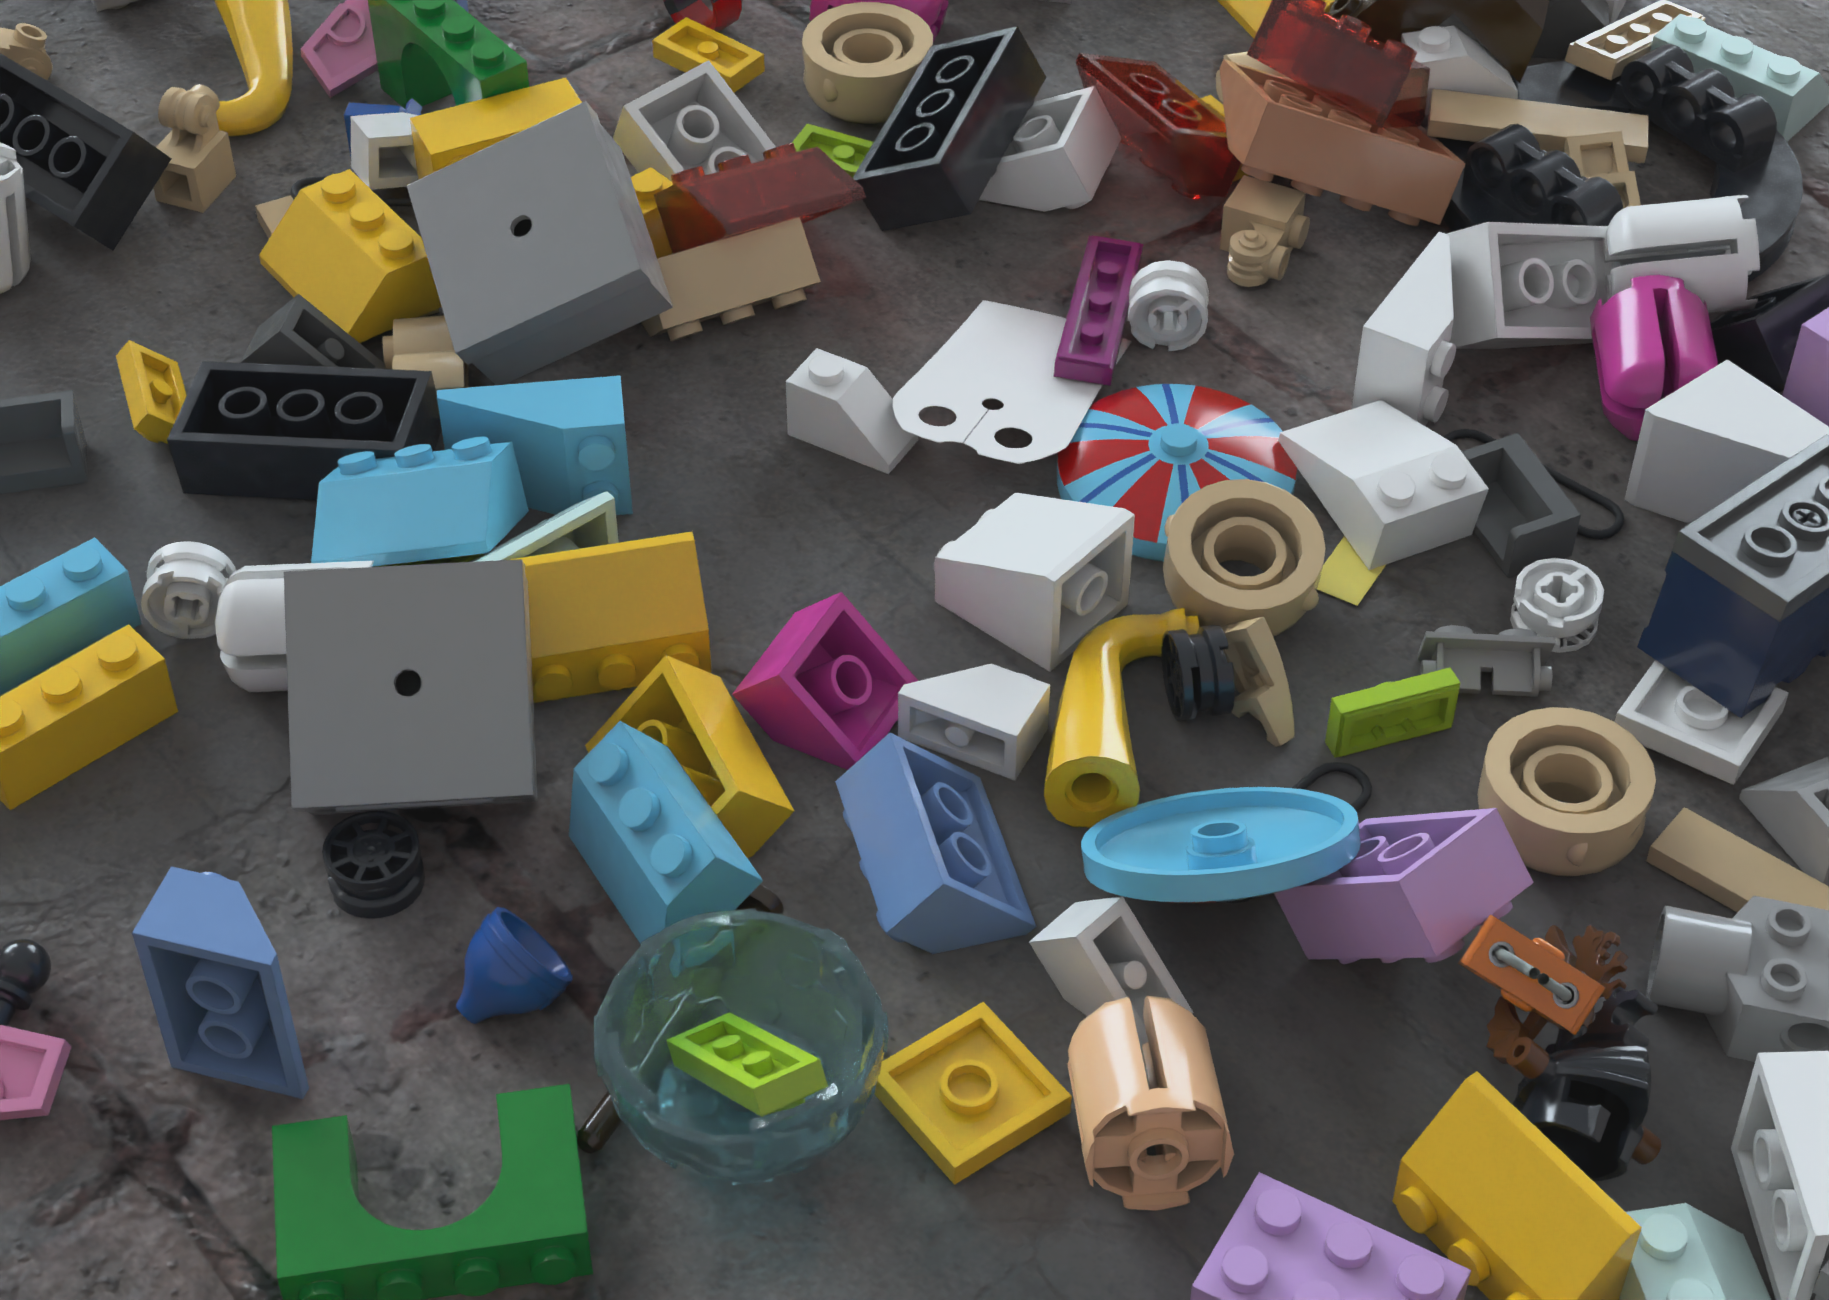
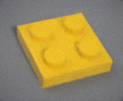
(970, 1092)

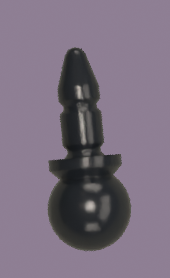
(23, 970)

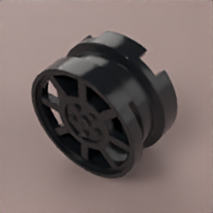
(1197, 672)
(373, 869)

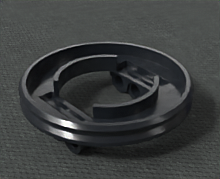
(1518, 183)

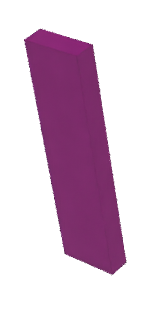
(1098, 311)

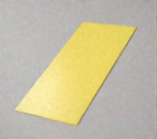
(1346, 574)

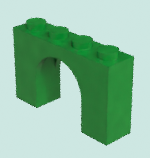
(439, 51)
(521, 1234)

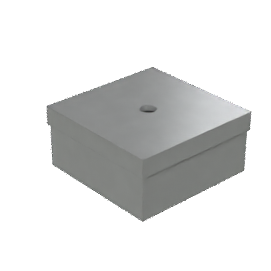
(538, 246)
(410, 687)

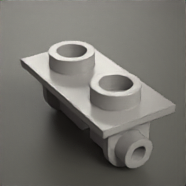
(1512, 657)

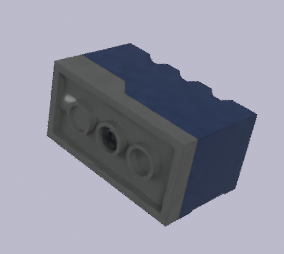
(1750, 587)

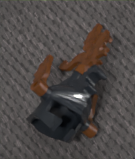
(1587, 1086)

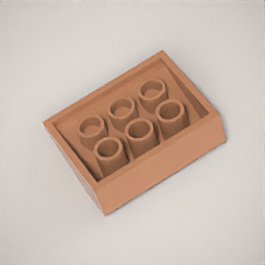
(1320, 146)

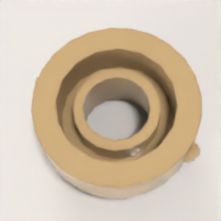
(862, 58)
(1252, 525)
(1576, 760)

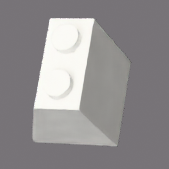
(1714, 442)
(1039, 573)

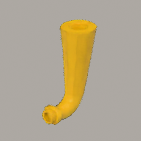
(265, 51)
(1090, 749)

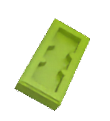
(1392, 712)

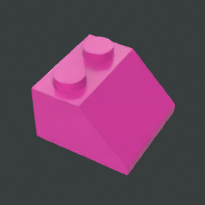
(826, 684)

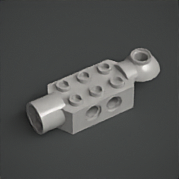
(1751, 975)

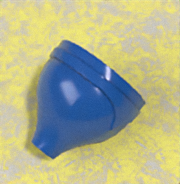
(509, 969)

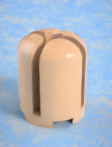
(1147, 1099)

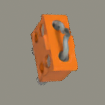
(1531, 975)

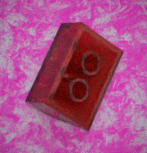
(1343, 62)
(1164, 123)
(753, 195)

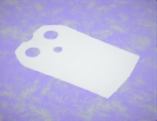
(1004, 357)

